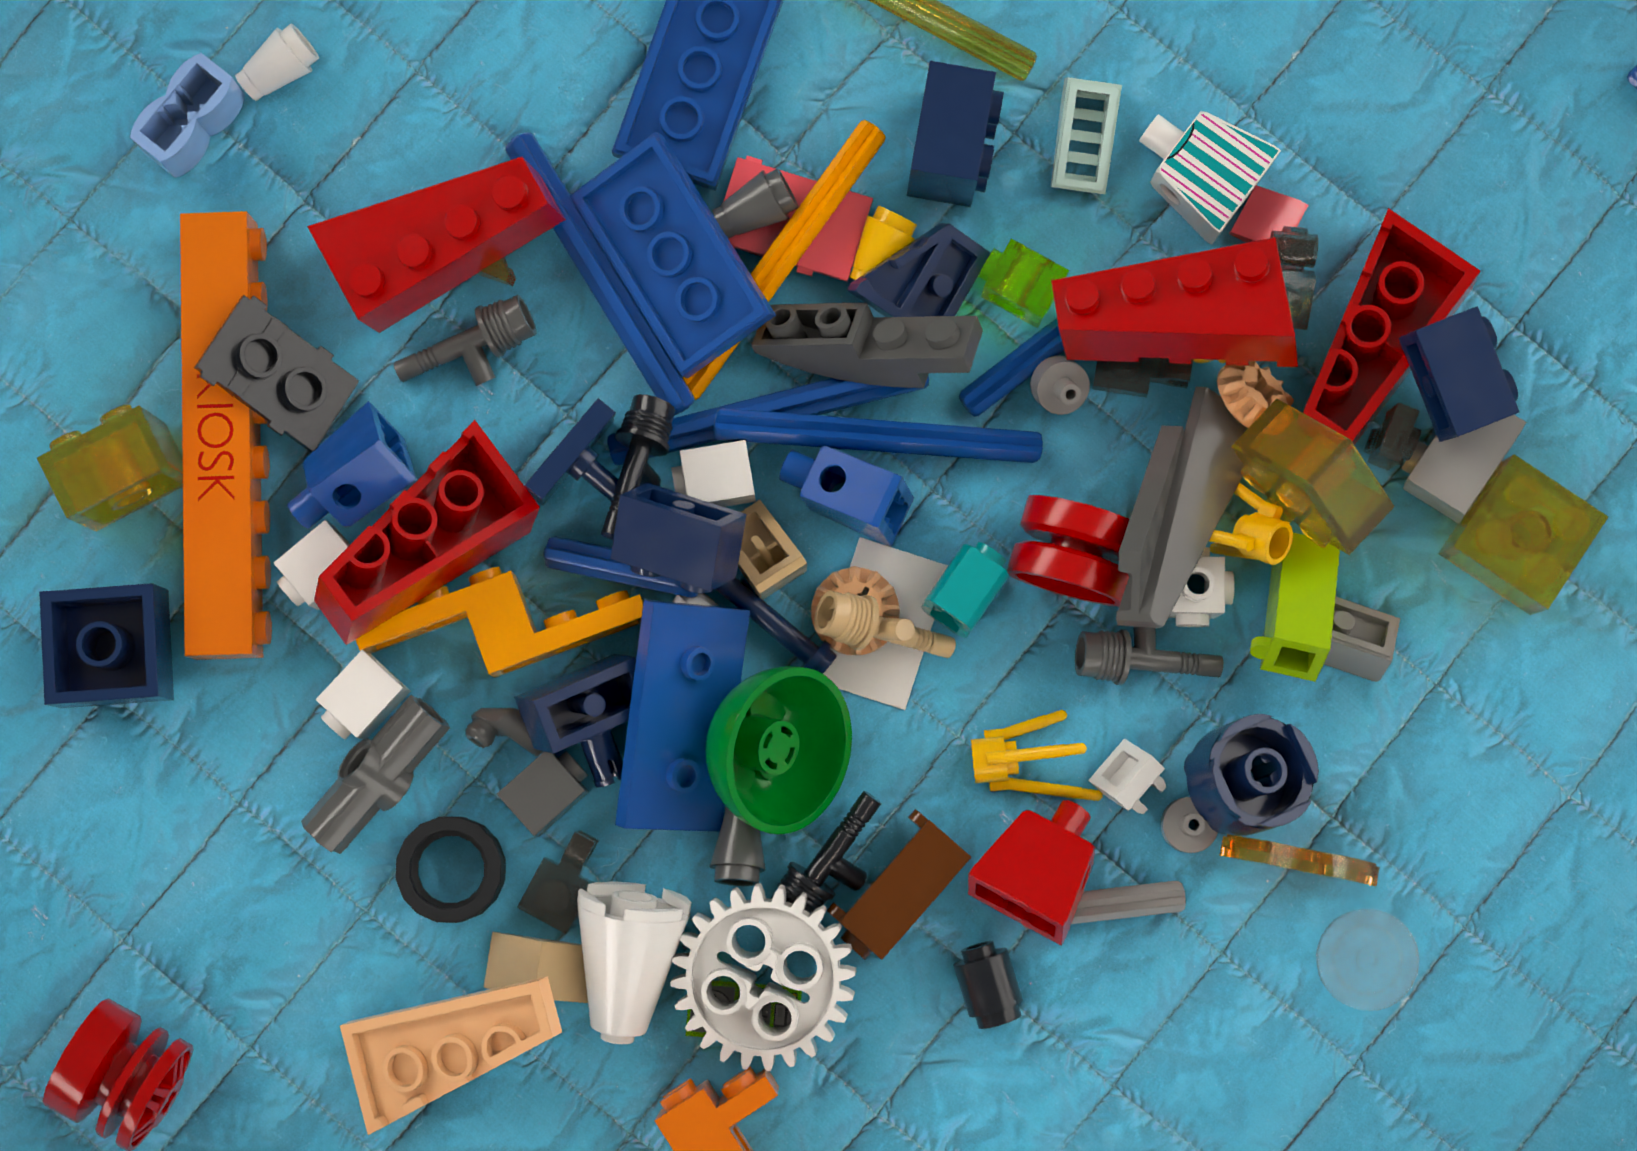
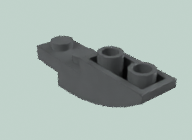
(856, 347)

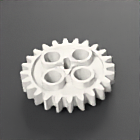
(740, 1022)

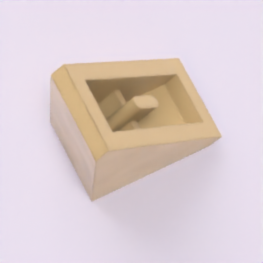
(767, 553)
(527, 958)

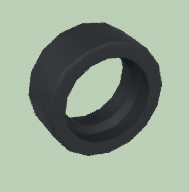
(408, 864)

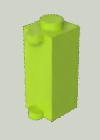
(1299, 611)

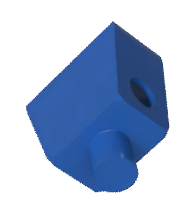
(354, 470)
(869, 501)

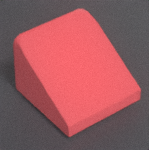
(1267, 212)

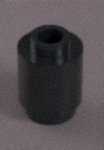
(988, 985)

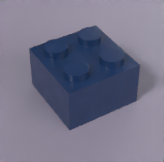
(951, 132)
(106, 646)

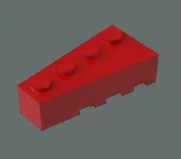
(433, 239)
(1401, 289)
(1181, 308)
(430, 535)

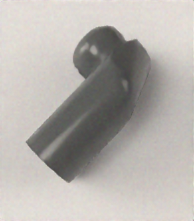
(499, 722)

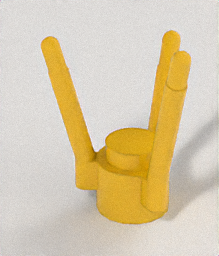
(1256, 535)
(997, 759)

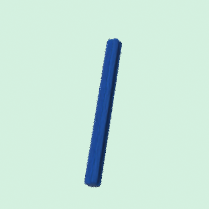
(606, 284)
(808, 399)
(878, 435)

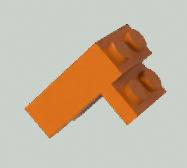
(701, 1121)

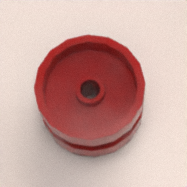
(1073, 551)

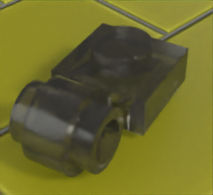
(1296, 251)

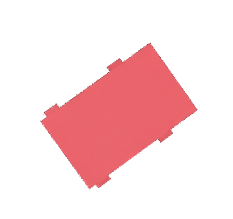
(833, 247)

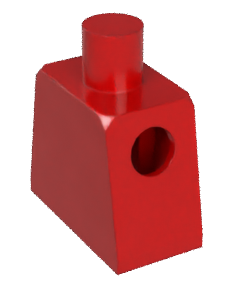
(1037, 870)

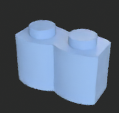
(196, 106)

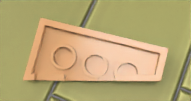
(435, 1047)

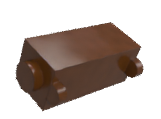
(901, 890)

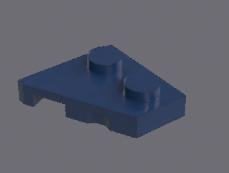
(925, 276)

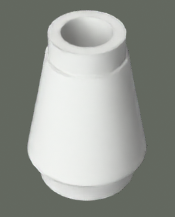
(277, 62)

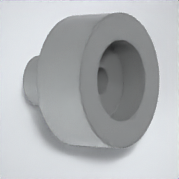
(1059, 385)
(1176, 828)

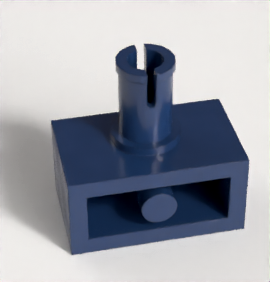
(1460, 374)
(678, 537)
(583, 710)

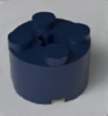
(1222, 779)

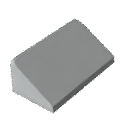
(1362, 640)

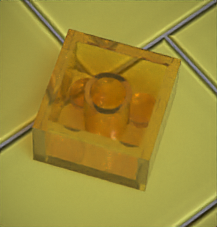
(113, 467)
(1312, 477)
(1523, 535)

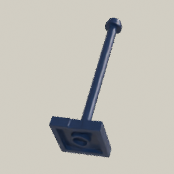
(577, 458)

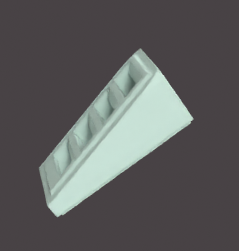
(1110, 94)

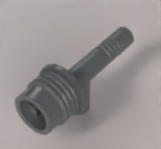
(499, 327)
(1112, 656)

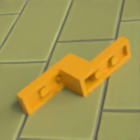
(504, 622)

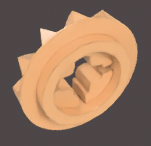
(1249, 391)
(855, 581)

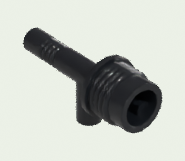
(645, 434)
(830, 859)

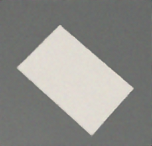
(892, 669)

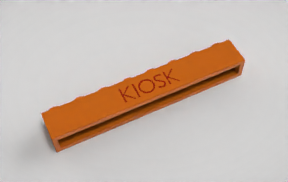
(221, 449)

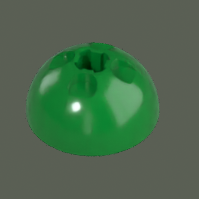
(780, 748)

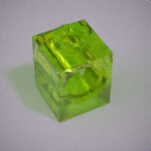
(1020, 281)

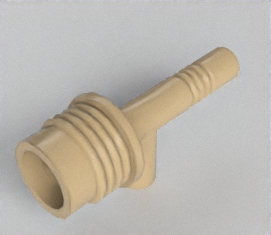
(856, 620)

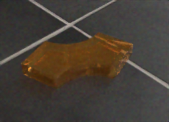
(1299, 859)

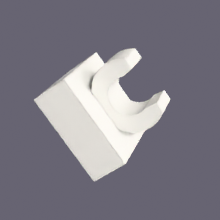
(1128, 776)

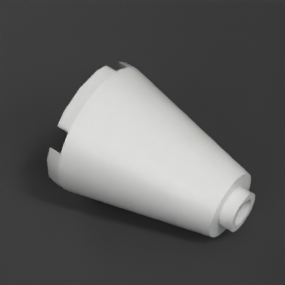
(627, 953)

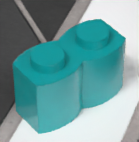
(966, 588)

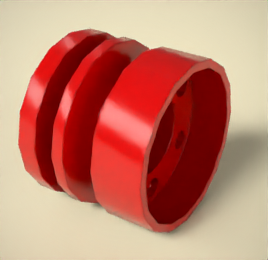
(110, 1070)

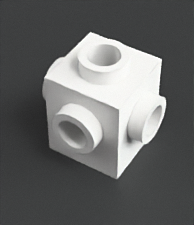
(1198, 609)

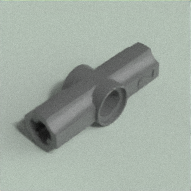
(375, 774)

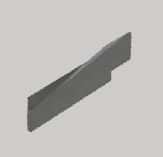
(1178, 509)

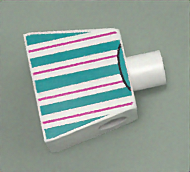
(1207, 169)

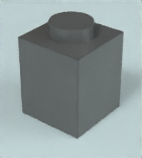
(545, 791)

